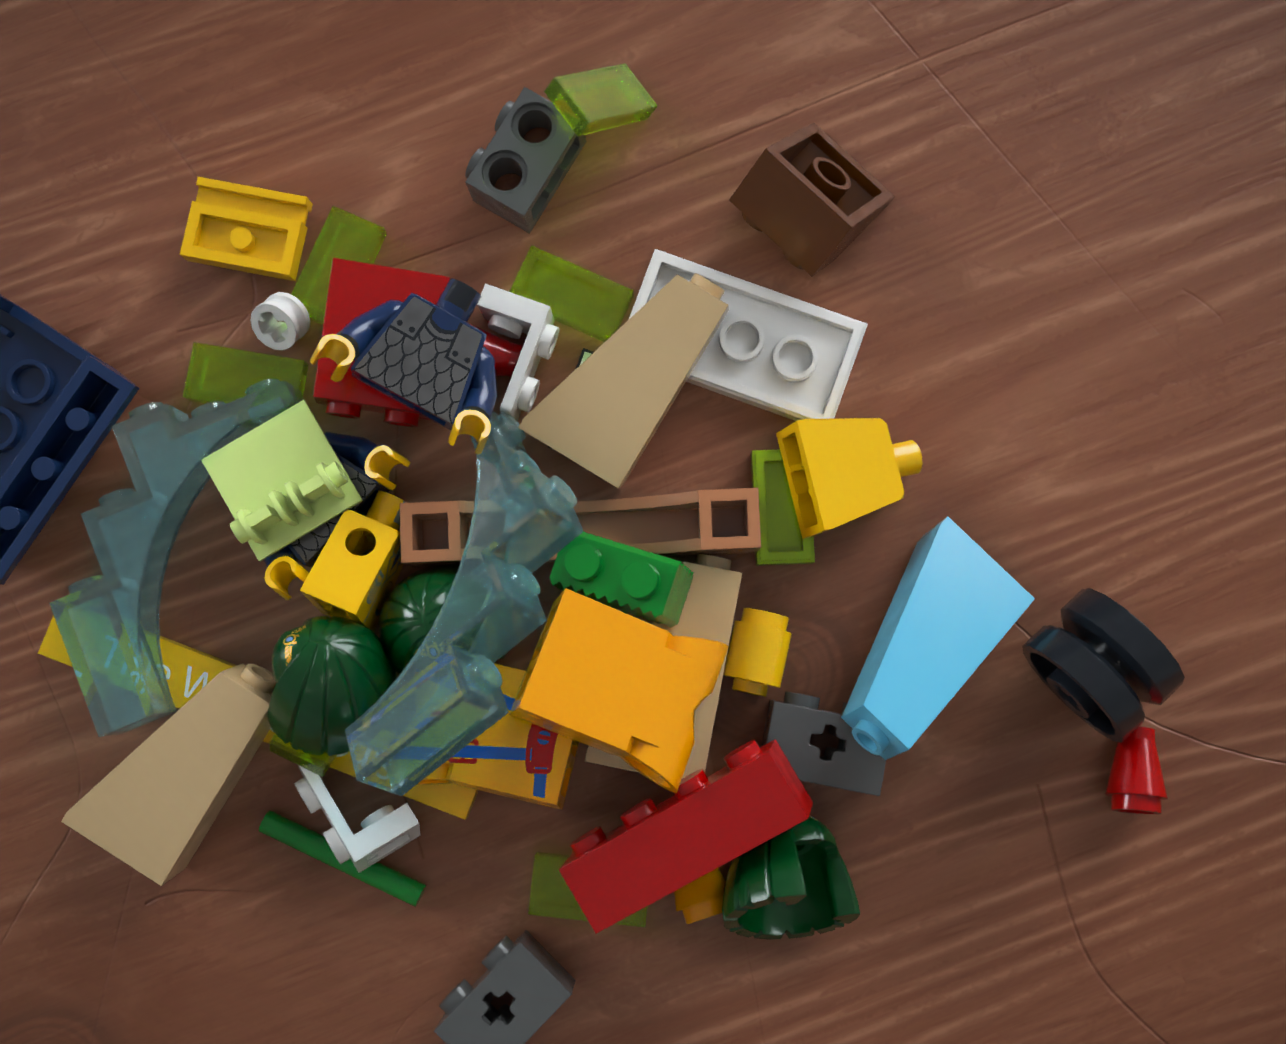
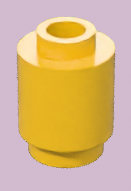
(758, 651)

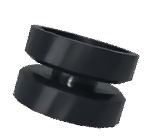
(1103, 664)

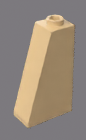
(626, 387)
(705, 615)
(177, 781)

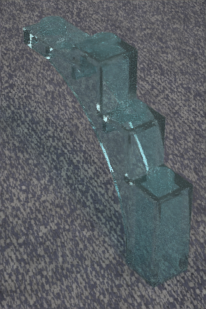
(114, 618)
(451, 682)

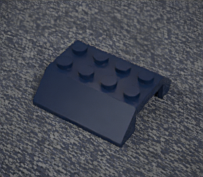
(52, 421)

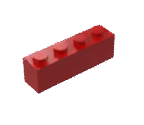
(685, 835)

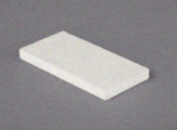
(768, 345)

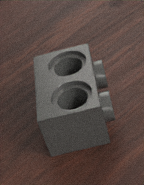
(538, 164)

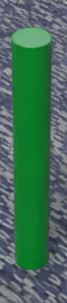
(316, 846)

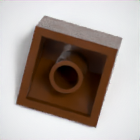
(810, 198)

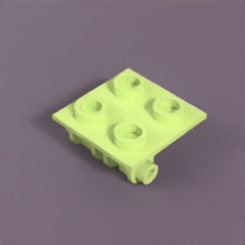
(281, 481)

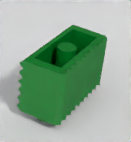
(623, 578)

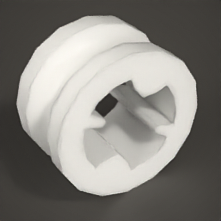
(280, 308)

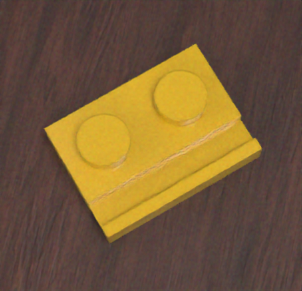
(246, 229)

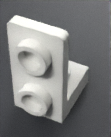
(510, 316)
(381, 833)

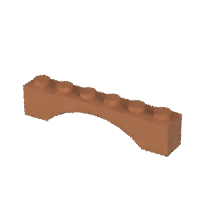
(661, 524)

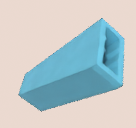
(932, 639)

